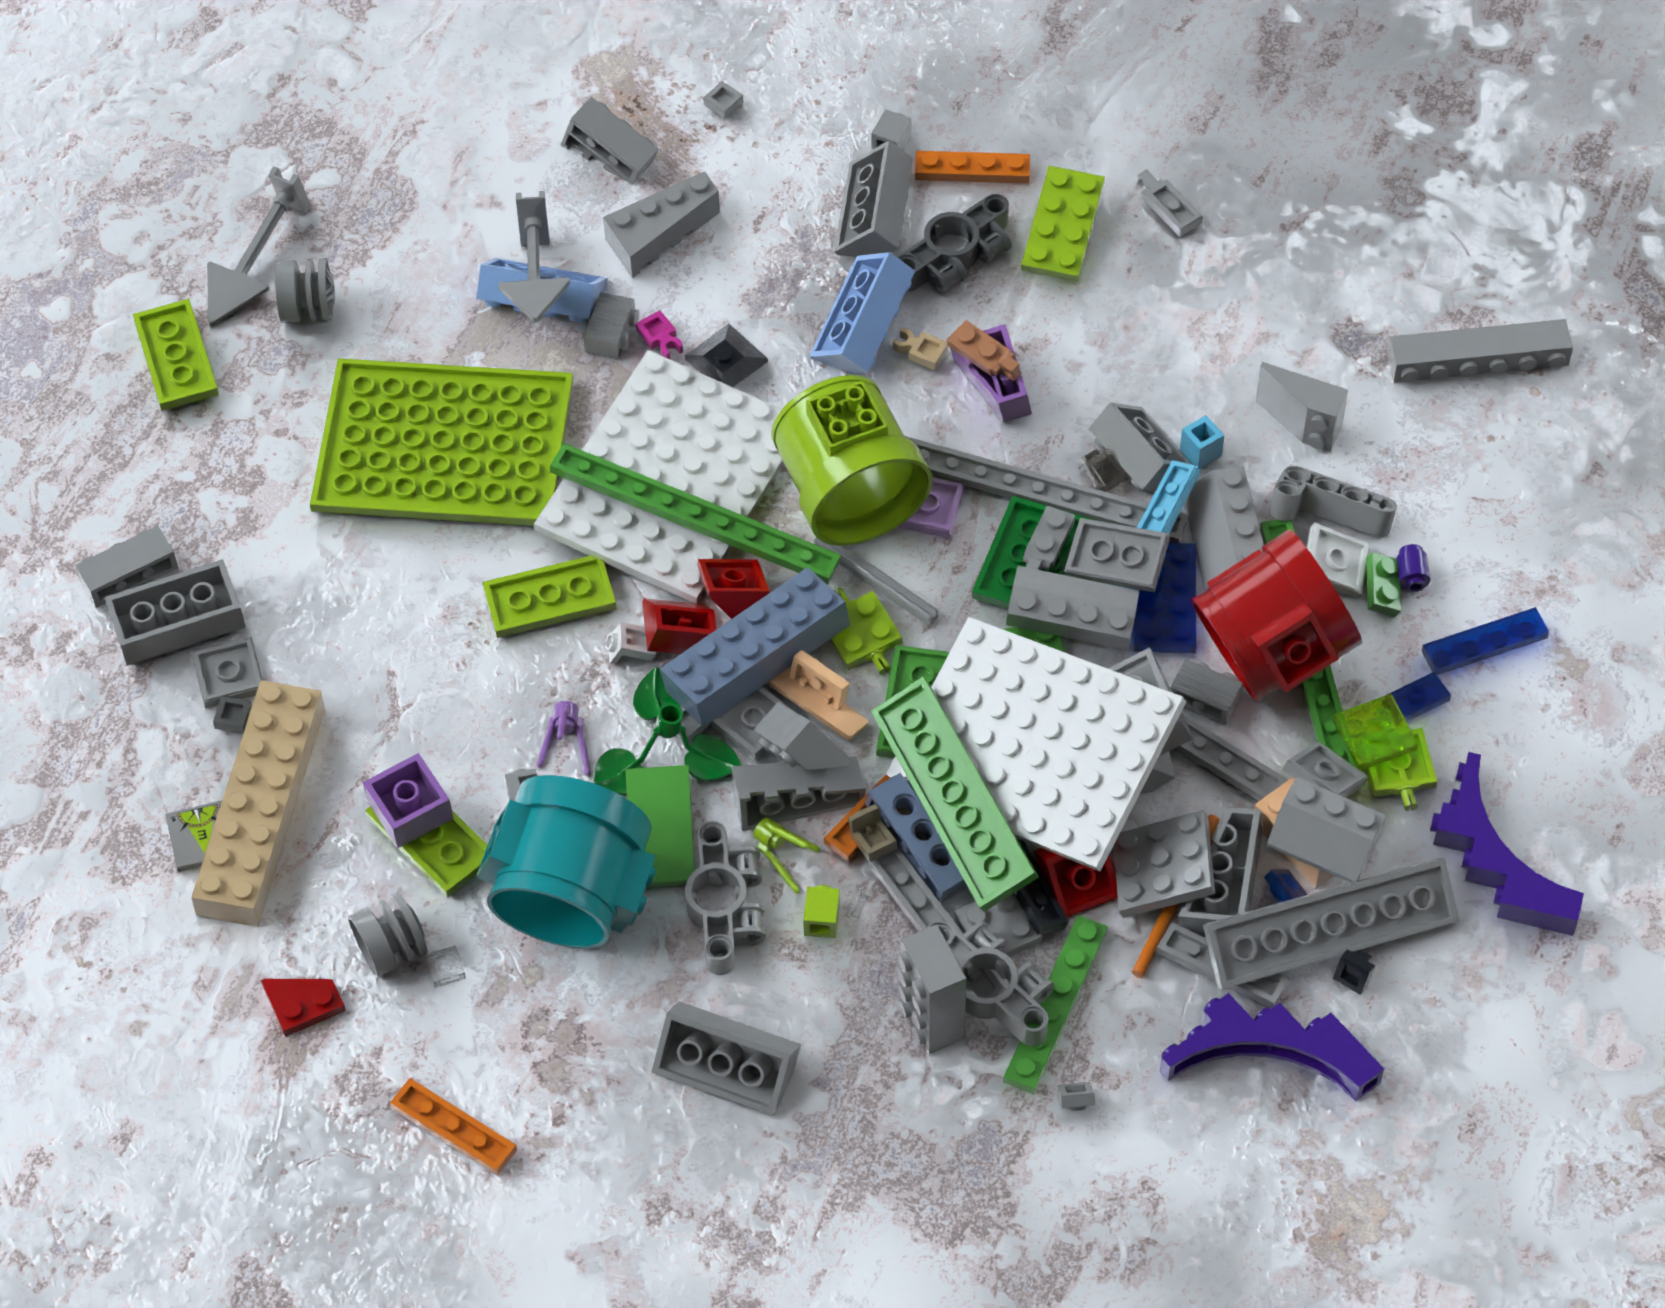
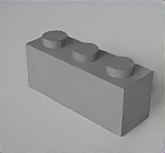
(127, 565)

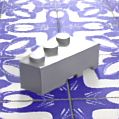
(610, 141)

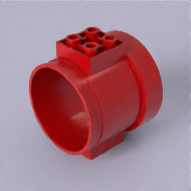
(1276, 617)

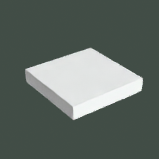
(1340, 558)

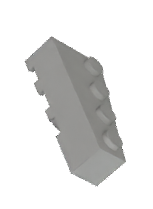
(660, 221)
(793, 793)
(1234, 870)

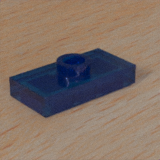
(1421, 696)

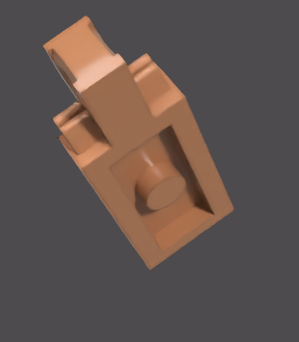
(983, 351)

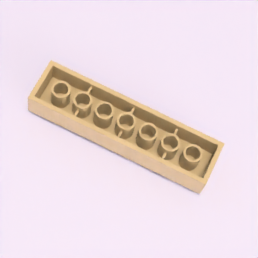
(258, 804)

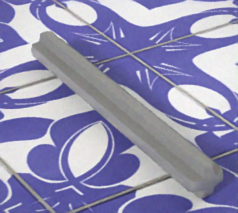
(883, 583)

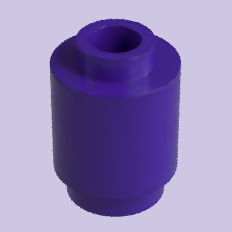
(1413, 568)

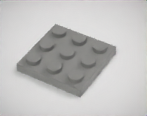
(1163, 864)

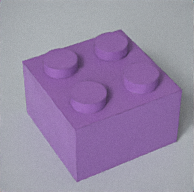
(408, 800)

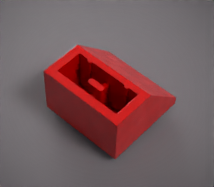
(675, 625)

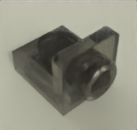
(1102, 470)

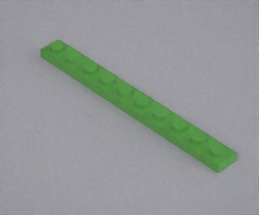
(694, 512)
(1320, 689)

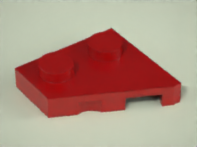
(302, 1002)

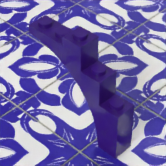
(1520, 891)
(1276, 1034)

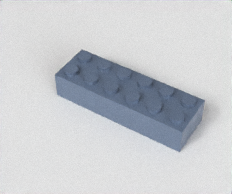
(754, 646)

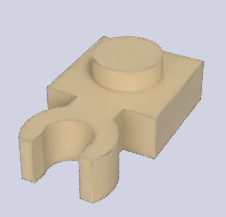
(923, 349)

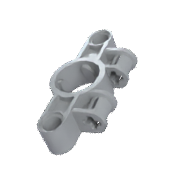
(730, 926)
(1026, 989)

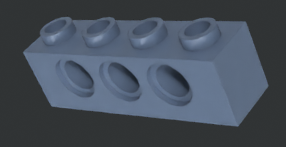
(899, 793)

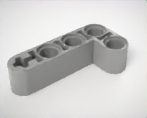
(1331, 500)

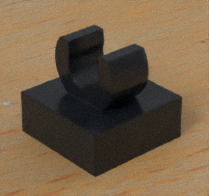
(1354, 970)

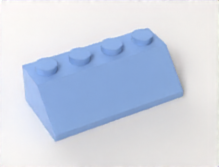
(575, 301)
(863, 312)

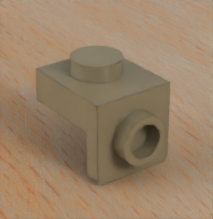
(871, 833)

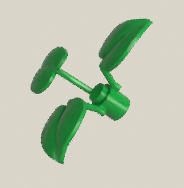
(707, 757)

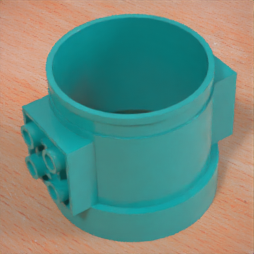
(568, 862)

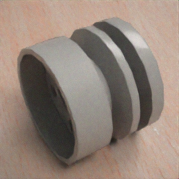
(304, 290)
(388, 934)

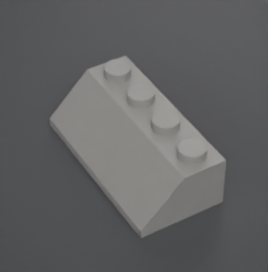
(874, 202)
(1222, 521)
(1072, 607)
(725, 1057)

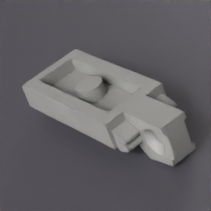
(1168, 203)
(1048, 539)

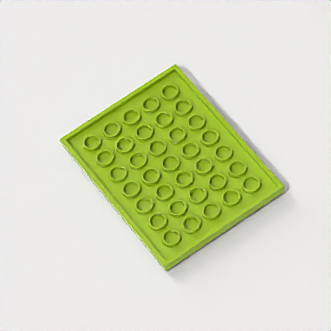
(441, 441)

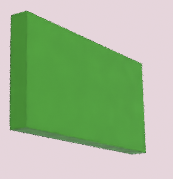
(907, 667)
(666, 801)

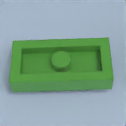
(1383, 584)

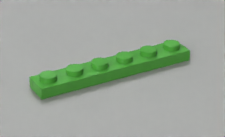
(1069, 977)

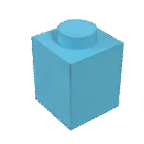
(1202, 442)

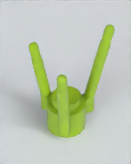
(774, 836)

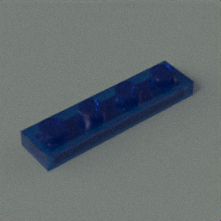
(1485, 641)

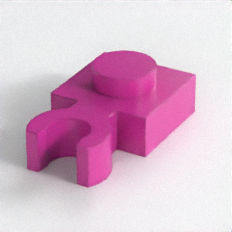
(658, 331)

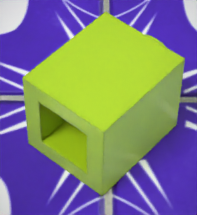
(821, 911)

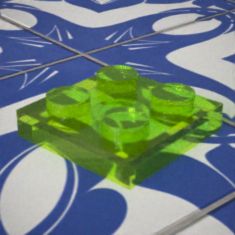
(1375, 732)

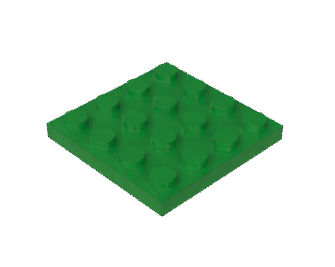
(1008, 548)

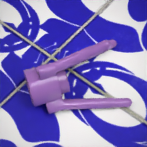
(564, 721)

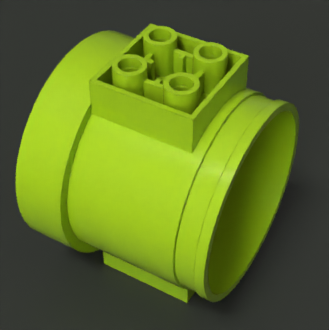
(850, 461)

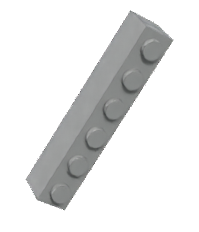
(1479, 350)

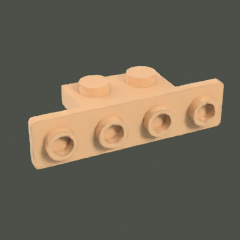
(819, 694)

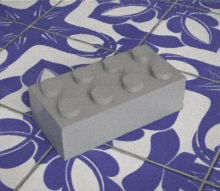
(175, 612)
(932, 989)

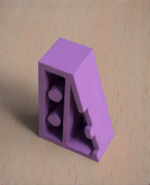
(1003, 395)

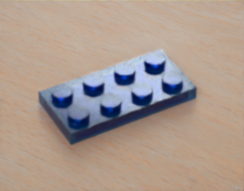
(1167, 617)

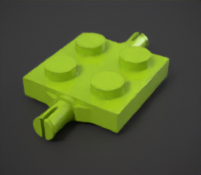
(869, 633)
(1405, 774)

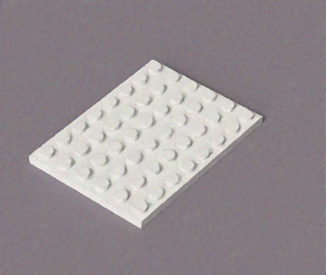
(683, 434)
(1053, 737)

